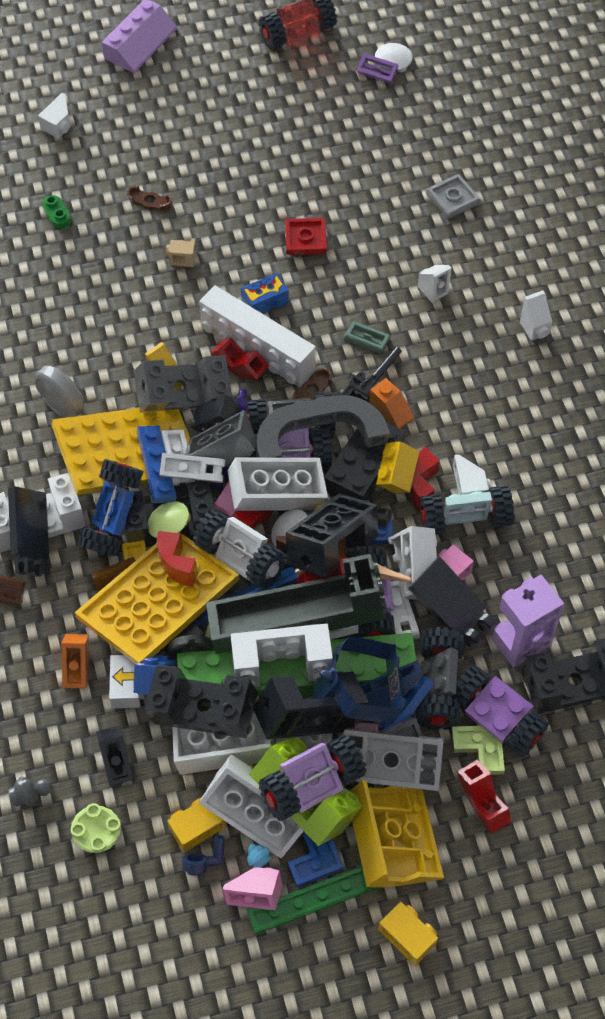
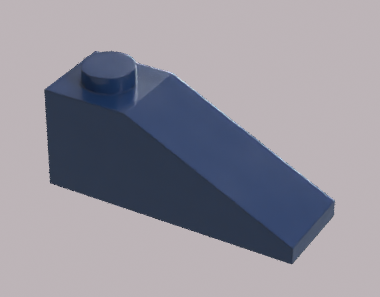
(378, 691)

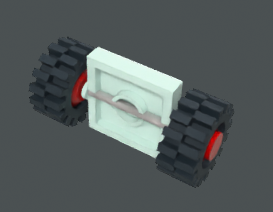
(468, 508)

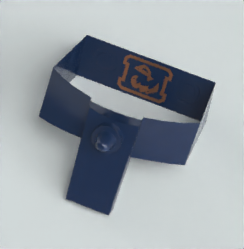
(332, 685)

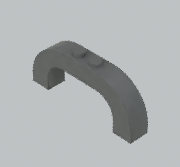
(320, 412)

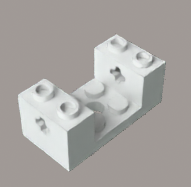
(63, 510)
(288, 643)

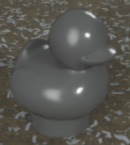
(26, 793)

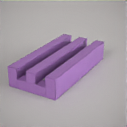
(392, 73)

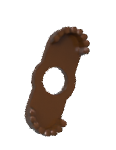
(138, 197)
(320, 380)

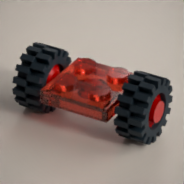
(297, 22)

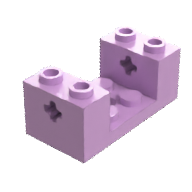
(532, 617)

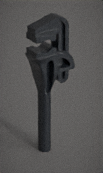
(360, 386)

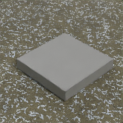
(453, 196)

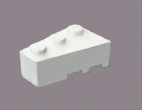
(414, 553)

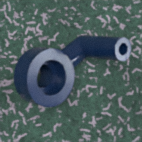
(197, 863)

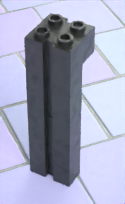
(333, 600)

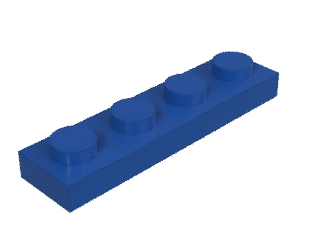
(152, 447)

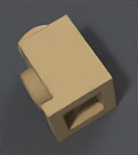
(181, 252)

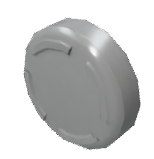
(59, 391)

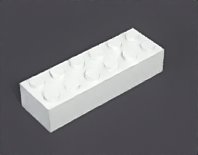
(251, 330)

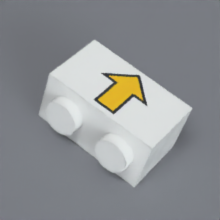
(122, 683)

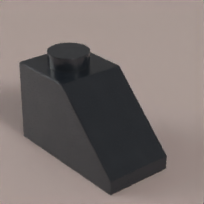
(114, 755)

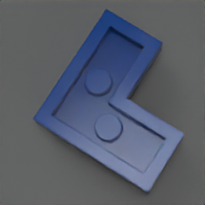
(318, 864)

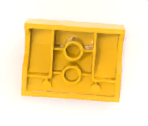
(395, 837)

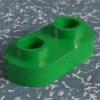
(54, 208)

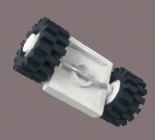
(240, 548)

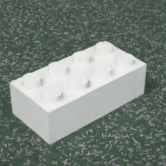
(277, 483)

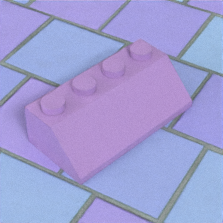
(138, 36)

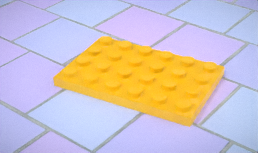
(109, 436)
(148, 608)

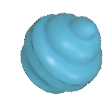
(258, 856)

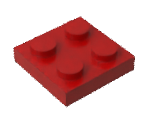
(305, 236)

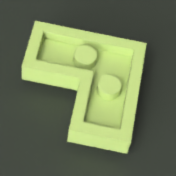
(480, 741)

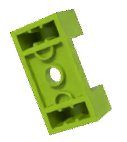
(322, 820)

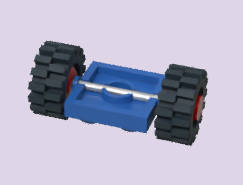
(111, 508)

